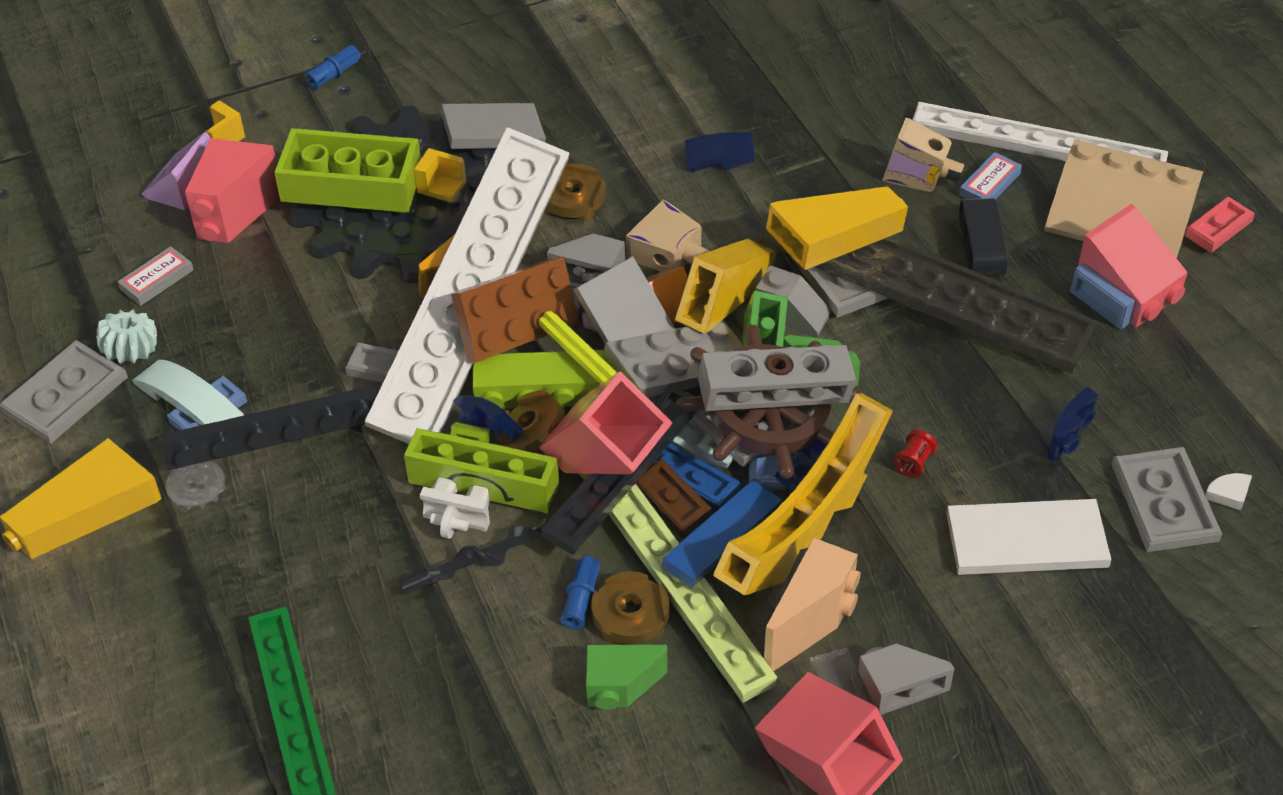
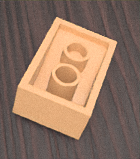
(812, 602)

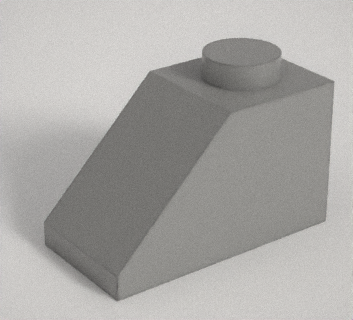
(589, 255)
(805, 308)
(902, 676)

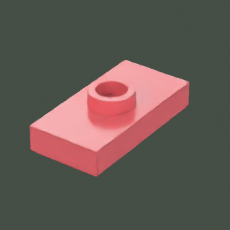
(1219, 224)

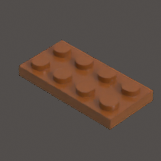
(509, 307)

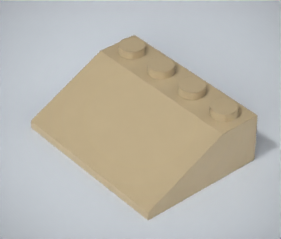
(1105, 181)

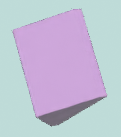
(175, 176)

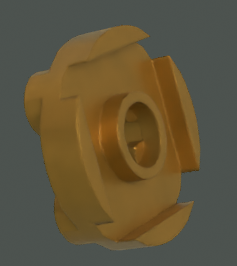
(581, 203)
(537, 416)
(630, 627)

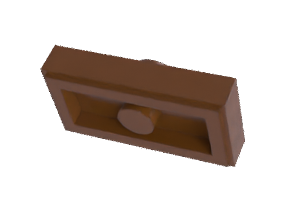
(673, 497)

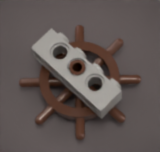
(769, 384)

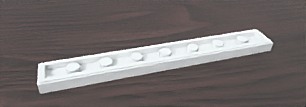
(1015, 134)

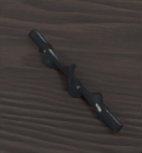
(470, 555)

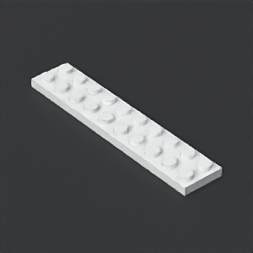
(485, 246)

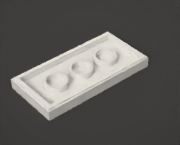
(1028, 536)

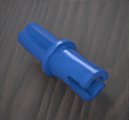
(332, 67)
(580, 593)

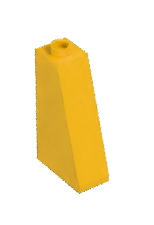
(835, 224)
(722, 282)
(80, 500)

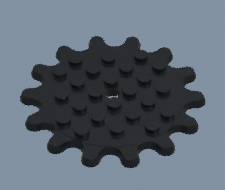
(394, 236)

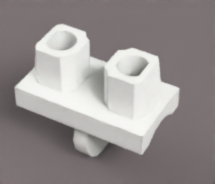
(455, 510)

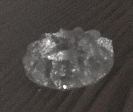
(206, 473)

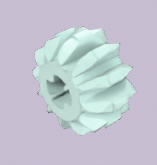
(126, 336)

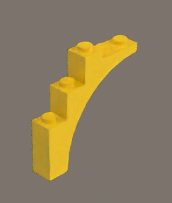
(770, 549)

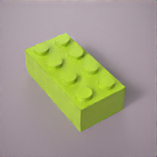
(348, 170)

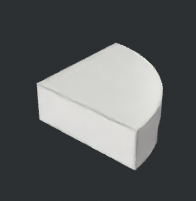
(1229, 490)

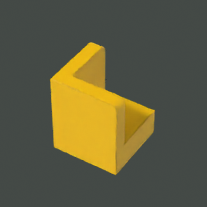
(226, 123)
(440, 175)

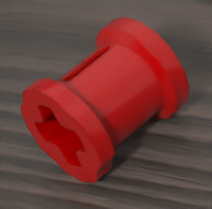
(915, 453)

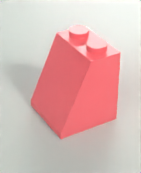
(231, 188)
(1136, 262)
(607, 430)
(830, 739)

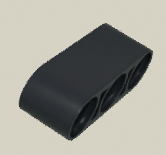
(983, 236)

